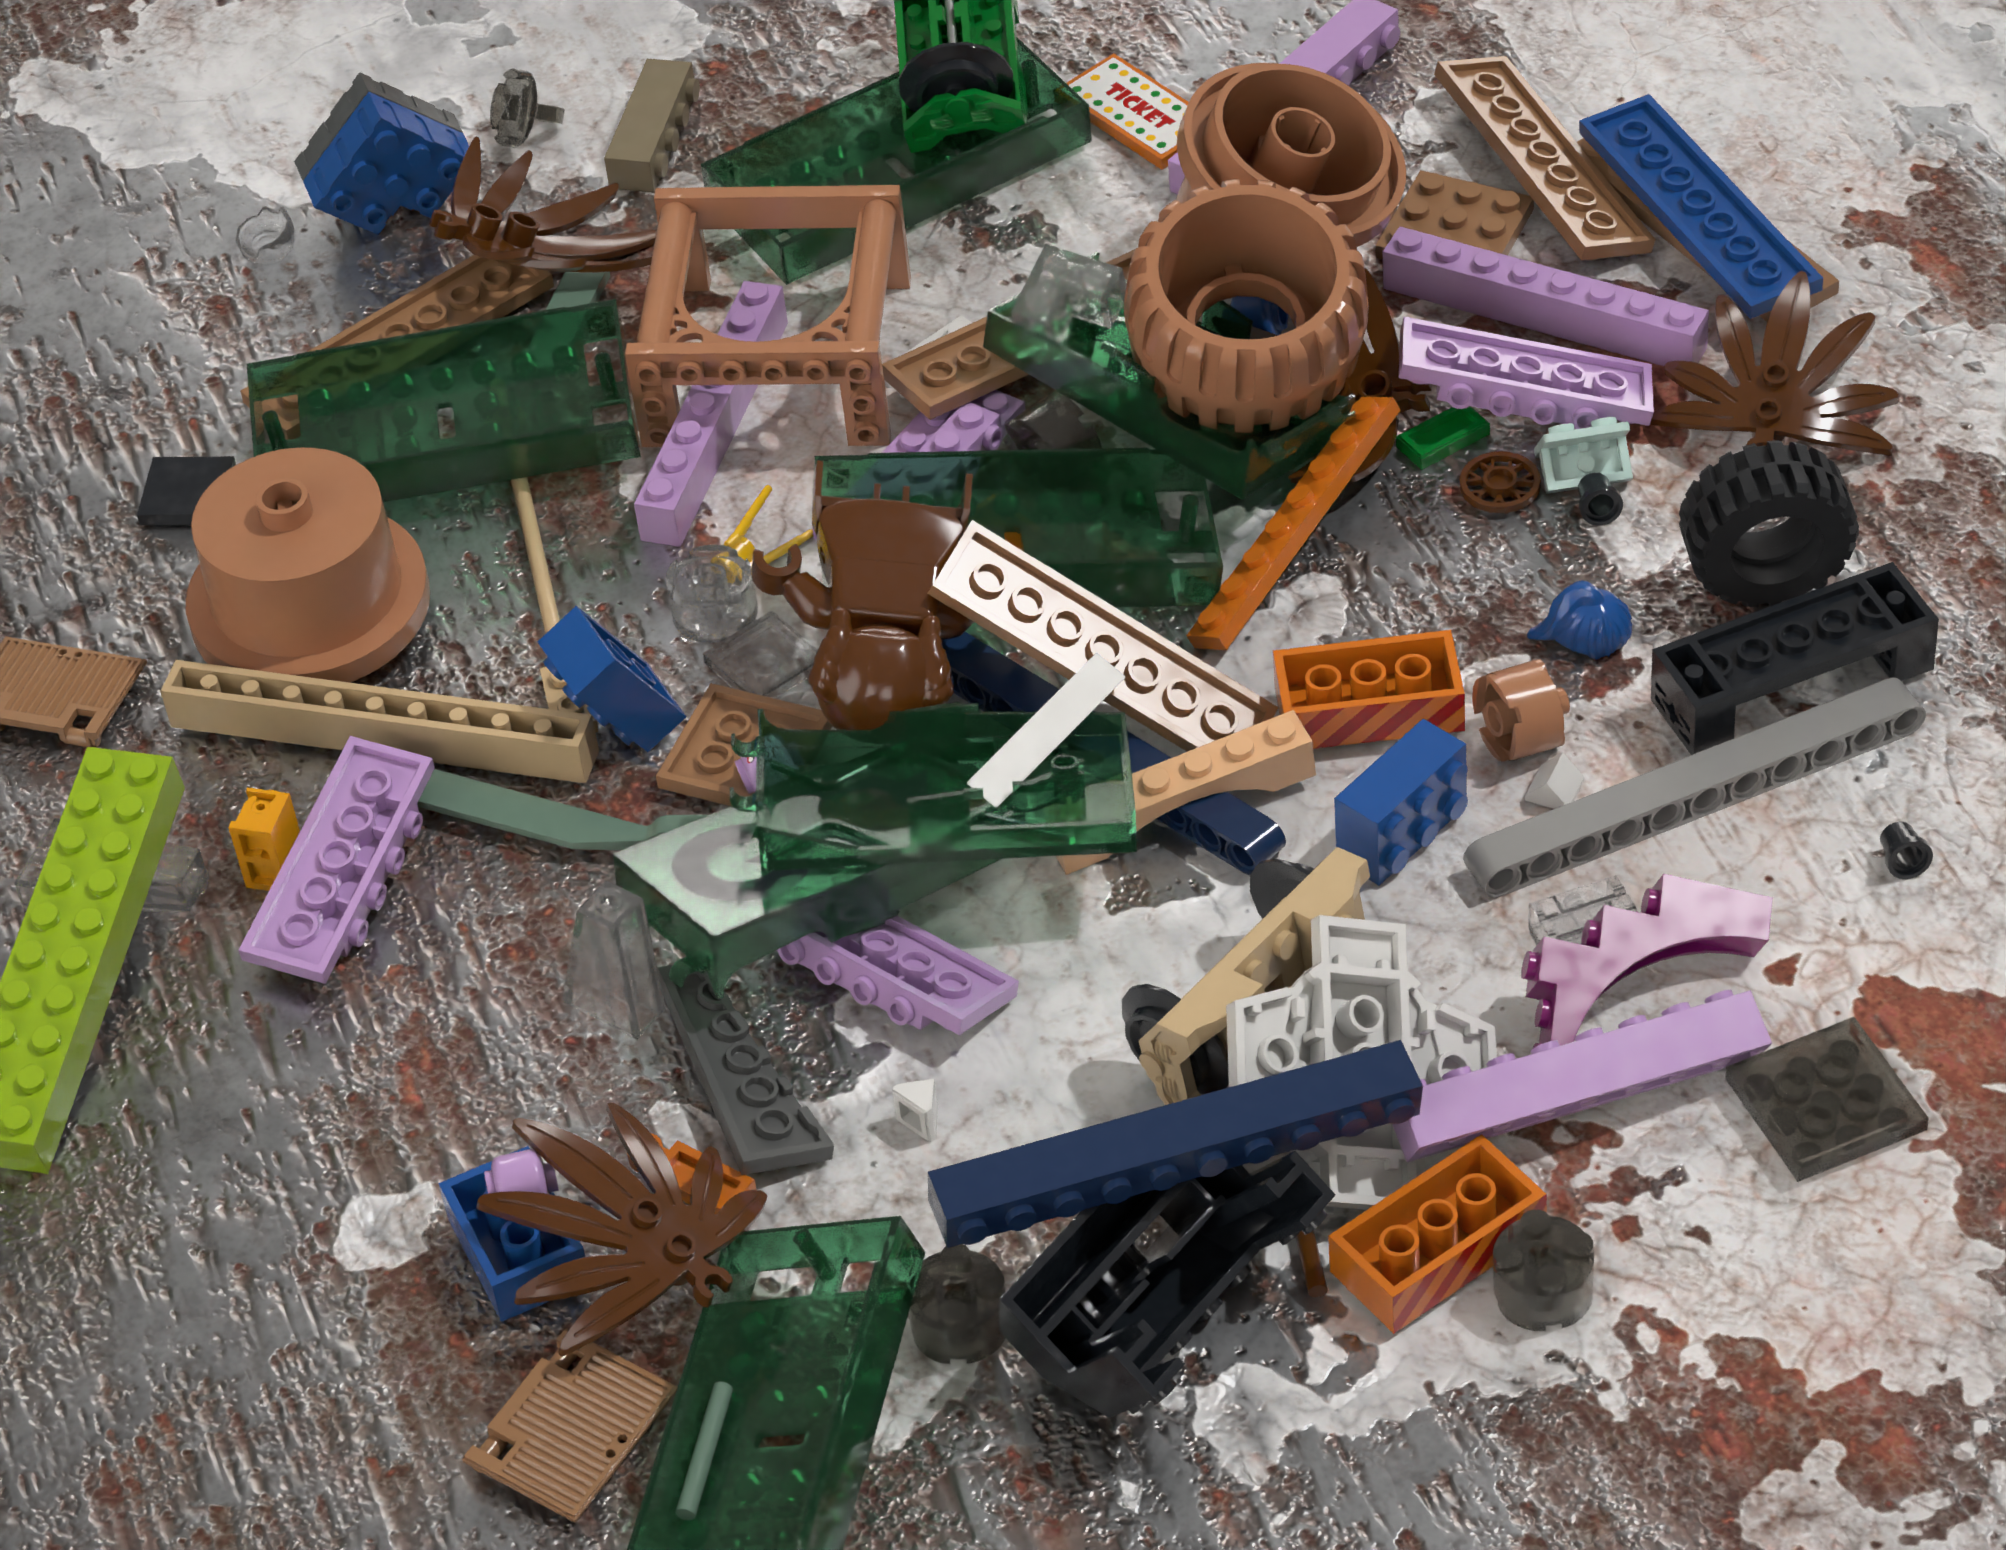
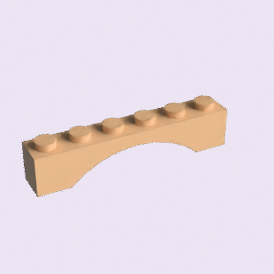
(1255, 758)

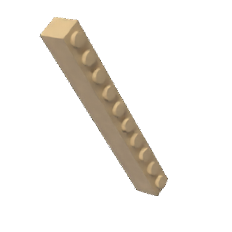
(428, 724)

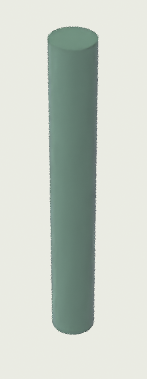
(704, 1451)

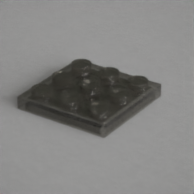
(1826, 1099)

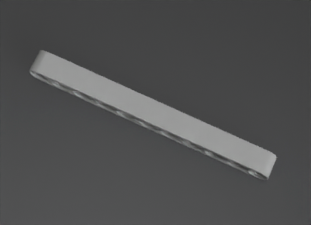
(1693, 787)

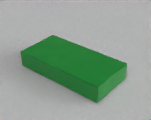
(1442, 436)

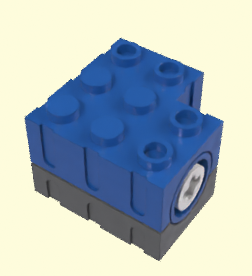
(381, 154)

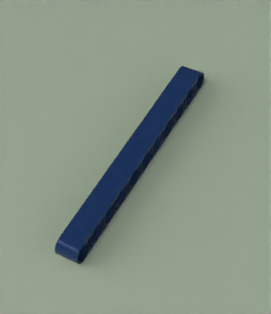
(1214, 822)

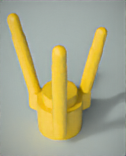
(745, 547)

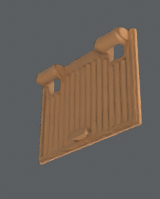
(53, 684)
(570, 1427)

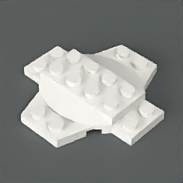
(1342, 1005)

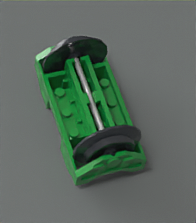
(958, 68)

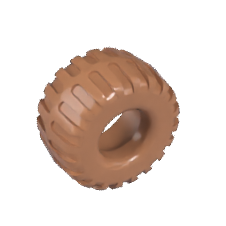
(1246, 246)

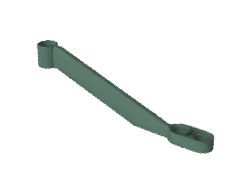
(538, 816)

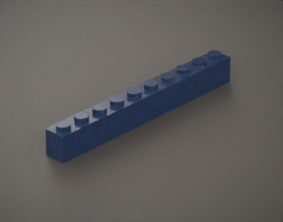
(1174, 1144)

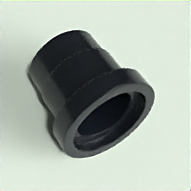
(1602, 508)
(1905, 851)

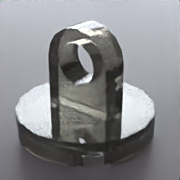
(516, 108)

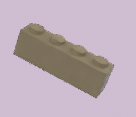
(651, 125)

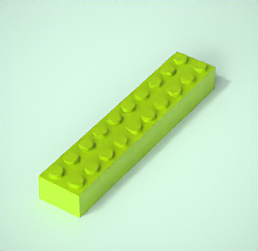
(77, 942)

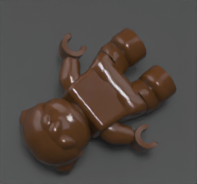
(880, 621)

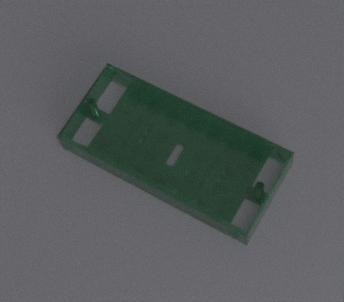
(856, 135)
(512, 389)
(1074, 511)
(794, 1370)

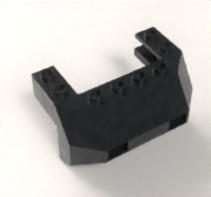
(1105, 1314)

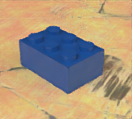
(610, 680)
(1403, 800)
(500, 1250)

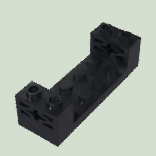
(1713, 671)

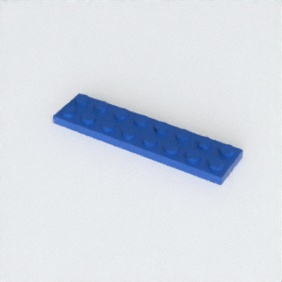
(1697, 203)

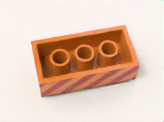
(1371, 687)
(1432, 1233)

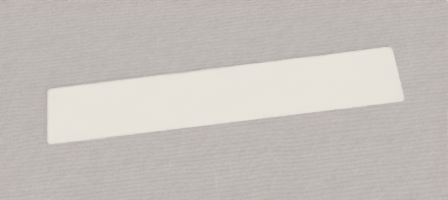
(1047, 729)

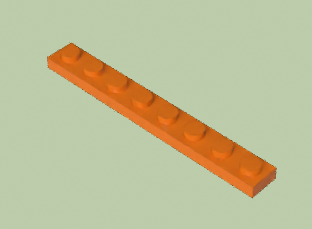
(1292, 524)

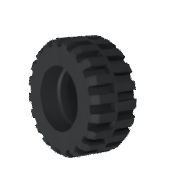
(1759, 487)

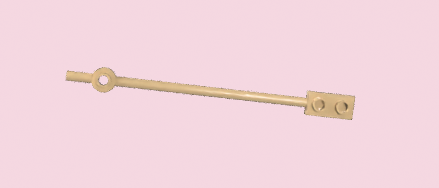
(552, 686)

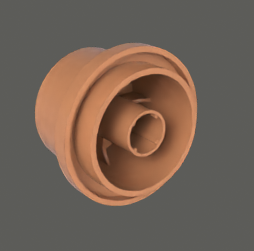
(1299, 133)
(303, 569)

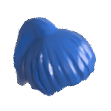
(1586, 621)

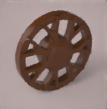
(1500, 482)

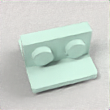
(1573, 453)

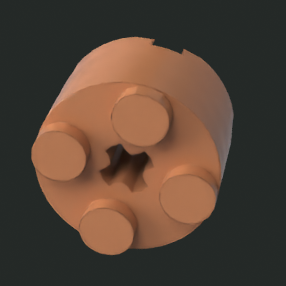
(1520, 711)

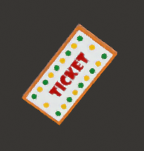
(1132, 108)

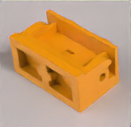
(263, 836)

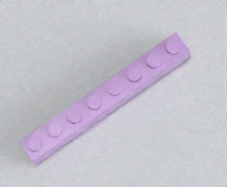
(1339, 48)
(1544, 298)
(705, 426)
(1584, 1072)

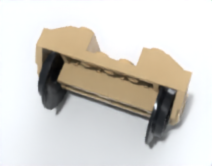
(1186, 1037)

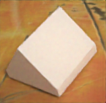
(1555, 783)
(917, 1107)

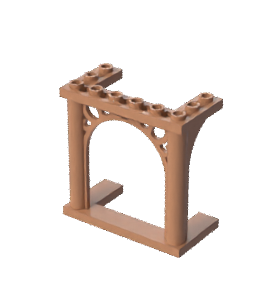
(681, 264)

